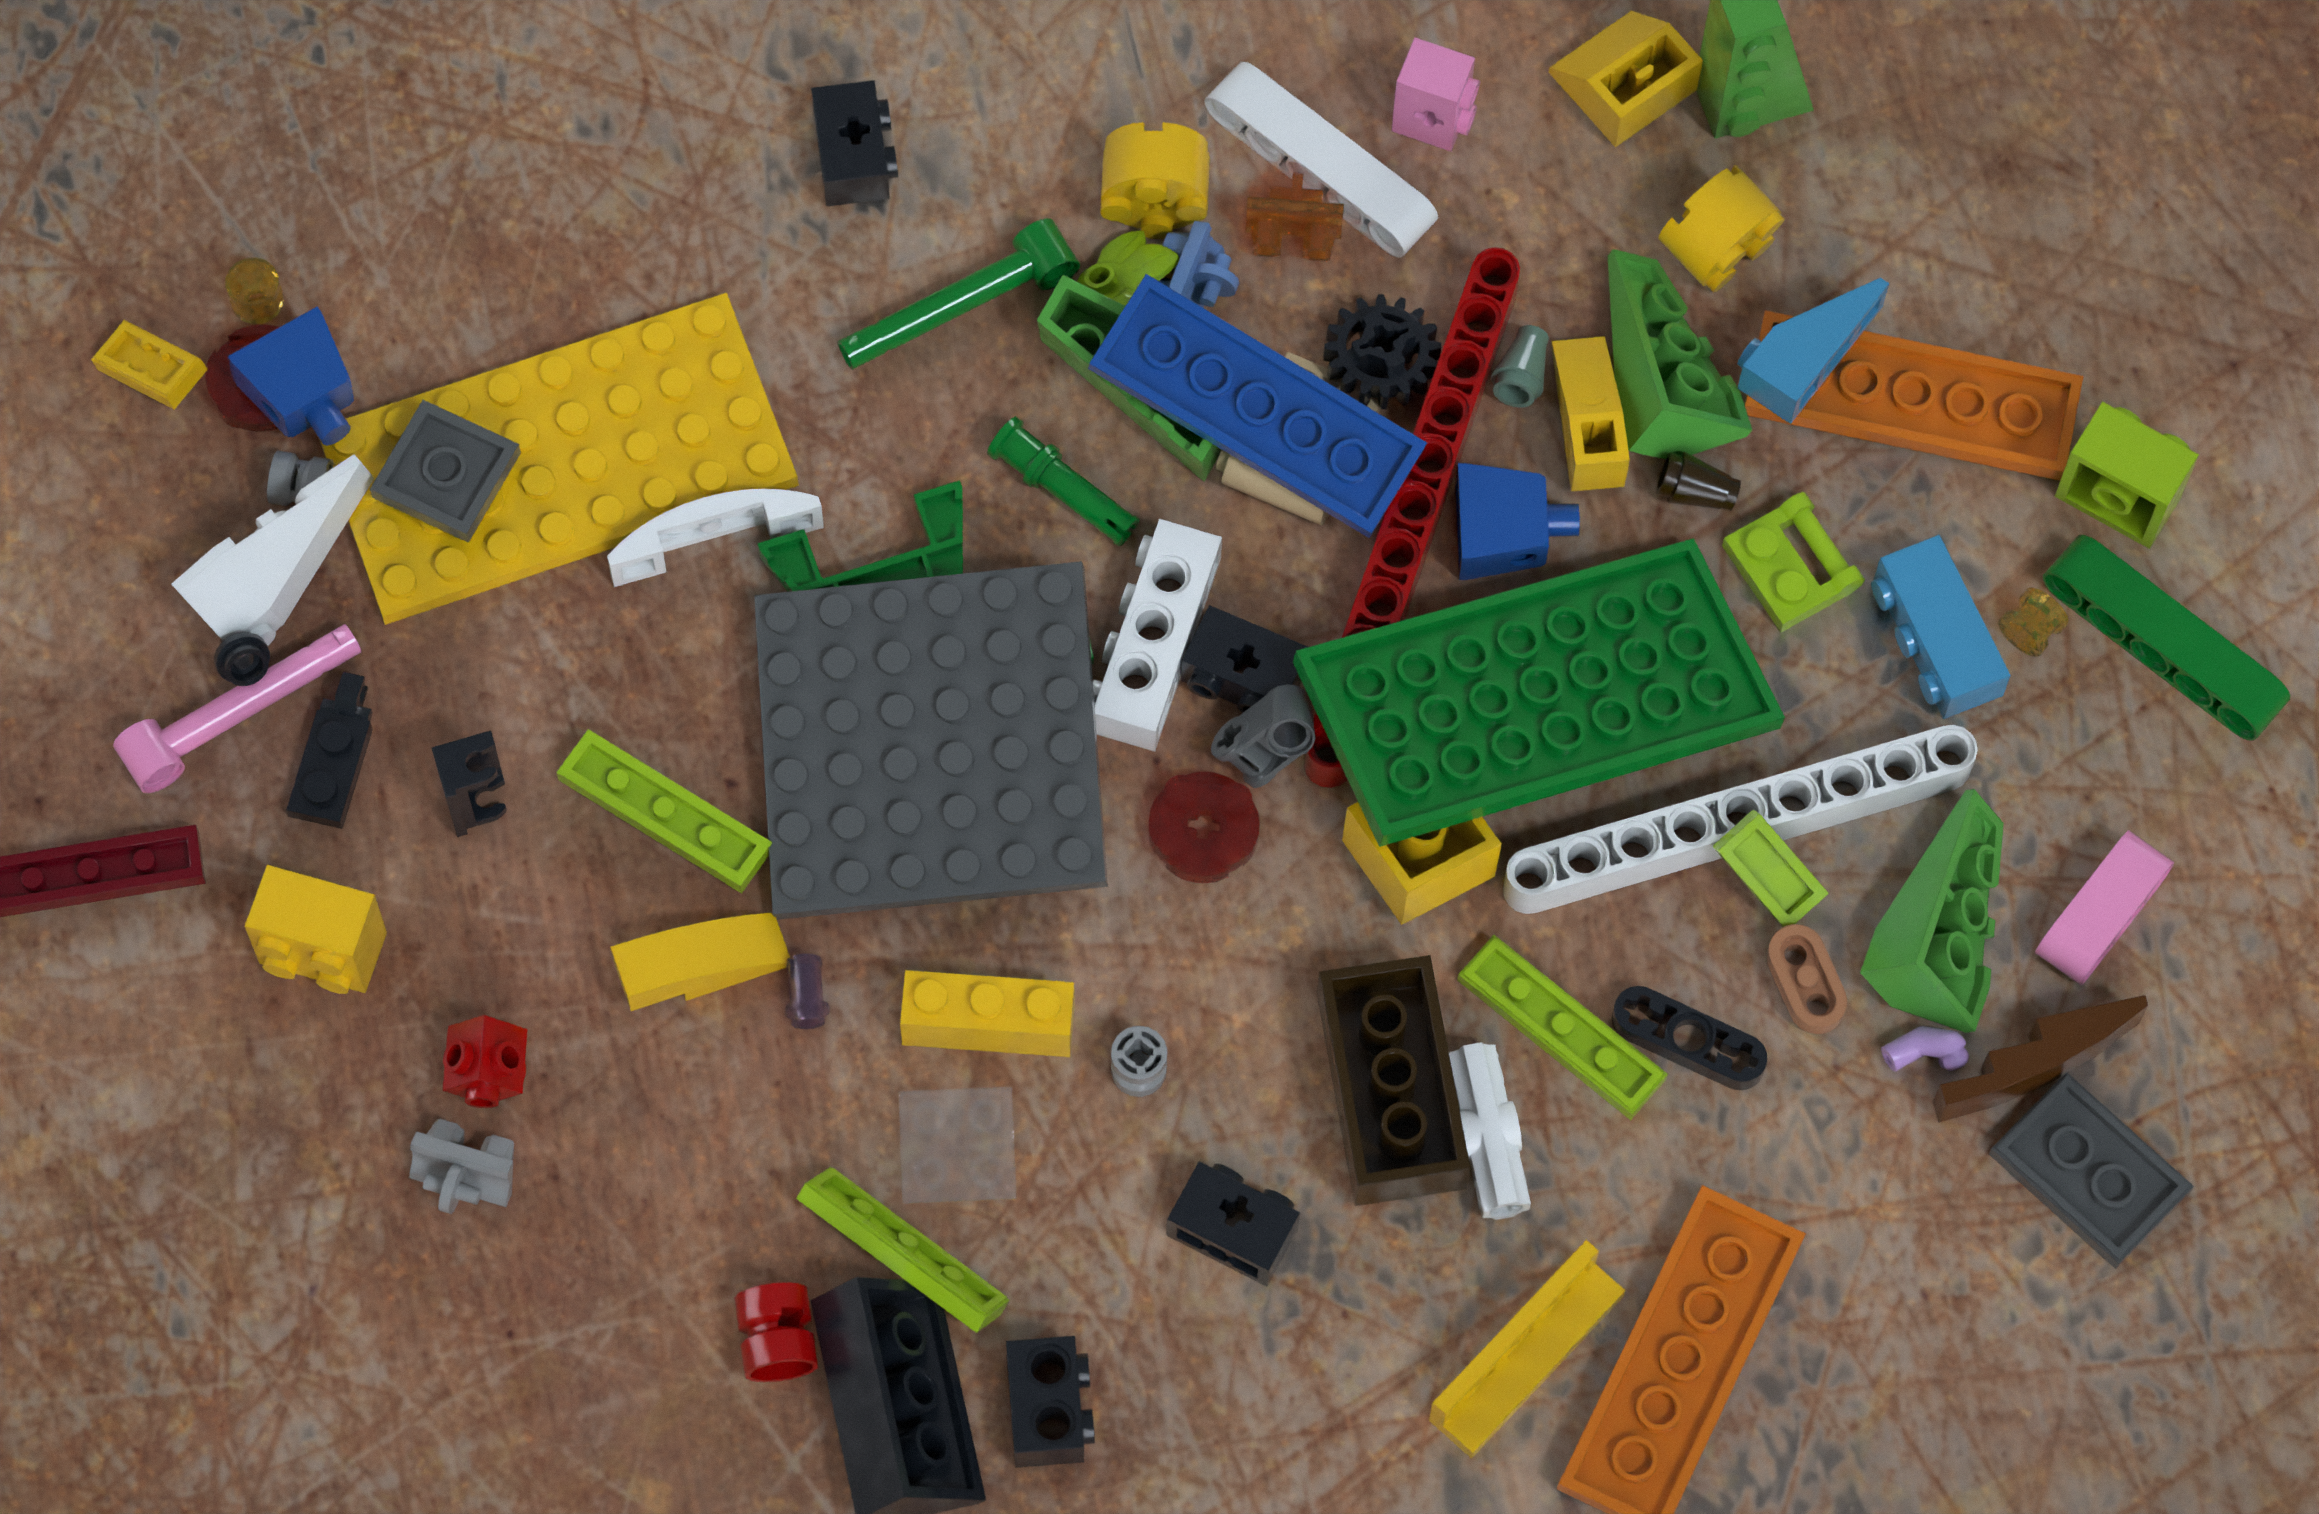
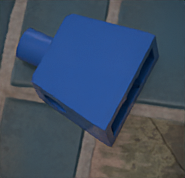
(297, 378)
(1506, 520)

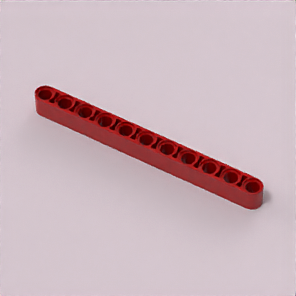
(1445, 447)

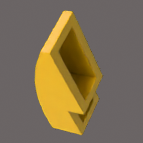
(699, 958)

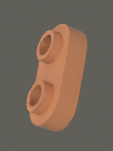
(1806, 982)

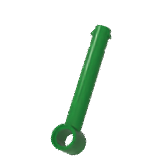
(1039, 256)

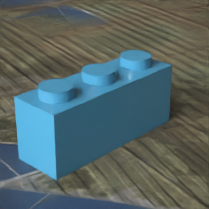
(1940, 627)

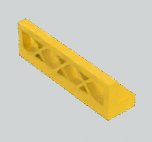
(1526, 1351)

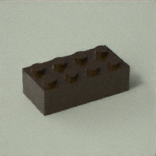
(1393, 1080)

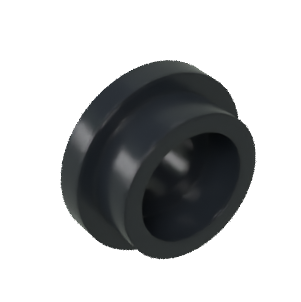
(250, 667)

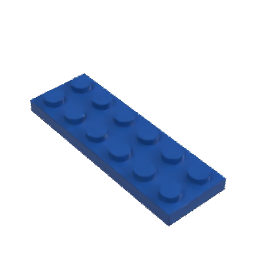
(1257, 405)

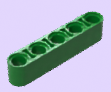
(2166, 637)

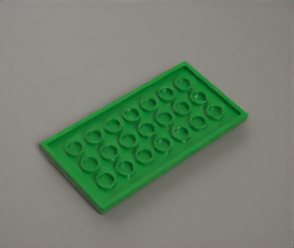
(1537, 691)

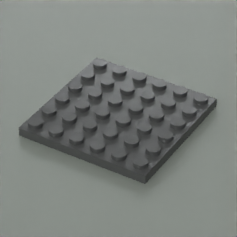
(929, 741)

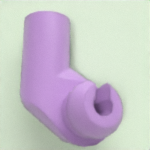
(1927, 1041)

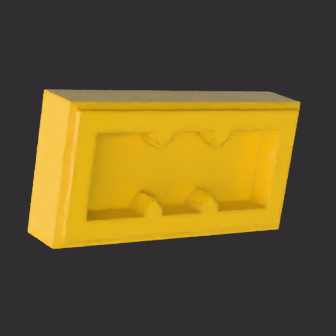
(149, 364)

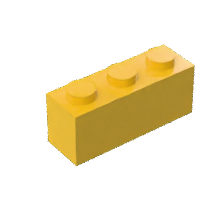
(987, 1013)

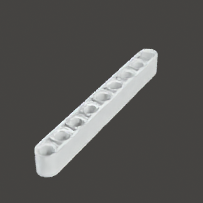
(1709, 818)

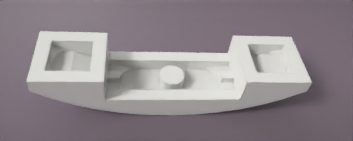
(709, 517)

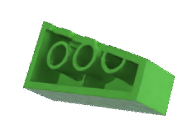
(1749, 68)
(1074, 328)

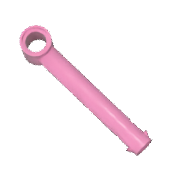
(155, 753)

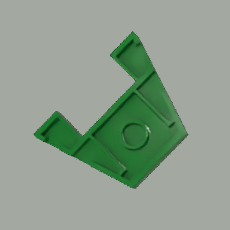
(942, 520)

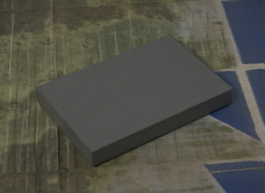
(2091, 1170)

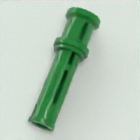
(1043, 467)

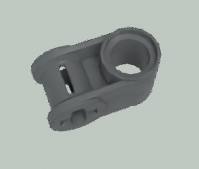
(1267, 735)

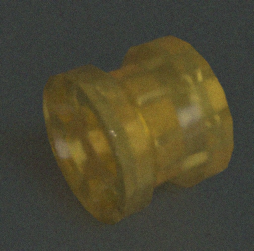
(254, 277)
(2033, 622)

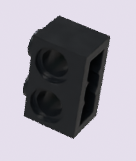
(1036, 1402)

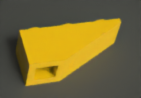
(1590, 414)

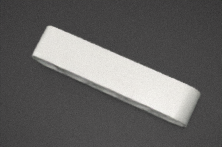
(1303, 142)

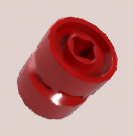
(775, 1324)

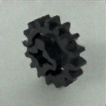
(1379, 357)

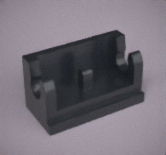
(465, 772)

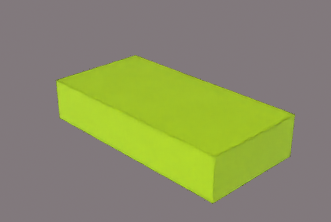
(1770, 869)

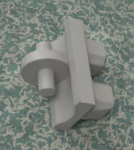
(459, 1170)

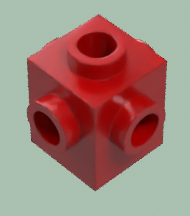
(485, 1061)

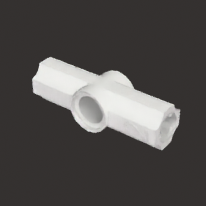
(1490, 1131)

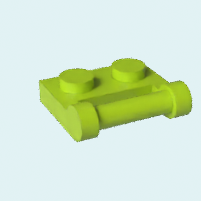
(1778, 572)

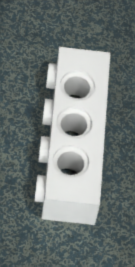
(1175, 554)

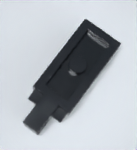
(333, 756)

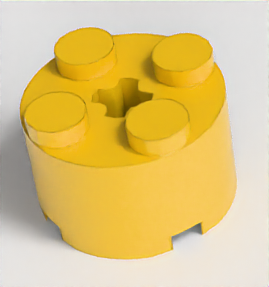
(1155, 178)
(1721, 226)

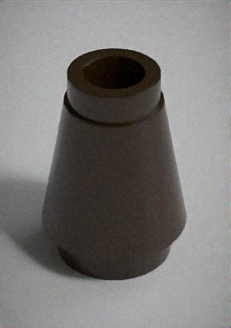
(1696, 483)

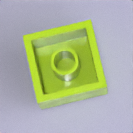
(2126, 474)

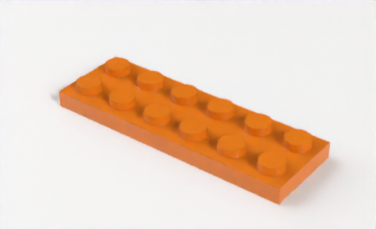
(1943, 403)
(1682, 1358)

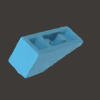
(1805, 349)

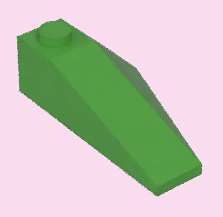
(1662, 370)
(1935, 931)

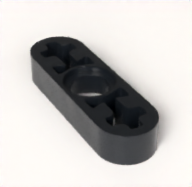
(1645, 1032)

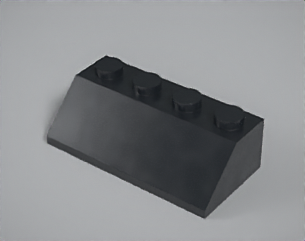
(896, 1399)

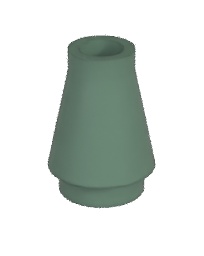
(1522, 369)

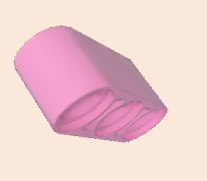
(2104, 907)

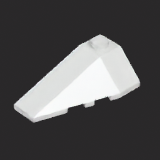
(264, 575)

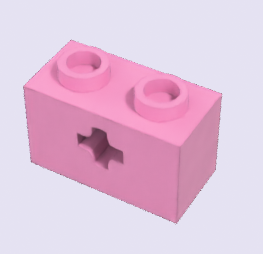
(1435, 95)

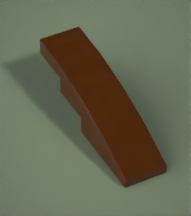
(2055, 1047)

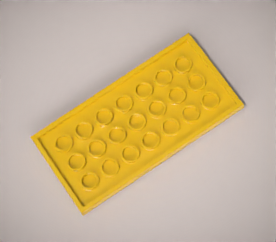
(604, 443)

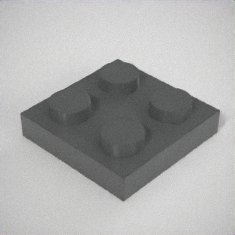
(445, 471)

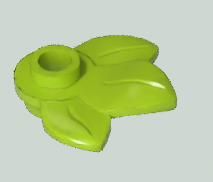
(1124, 265)

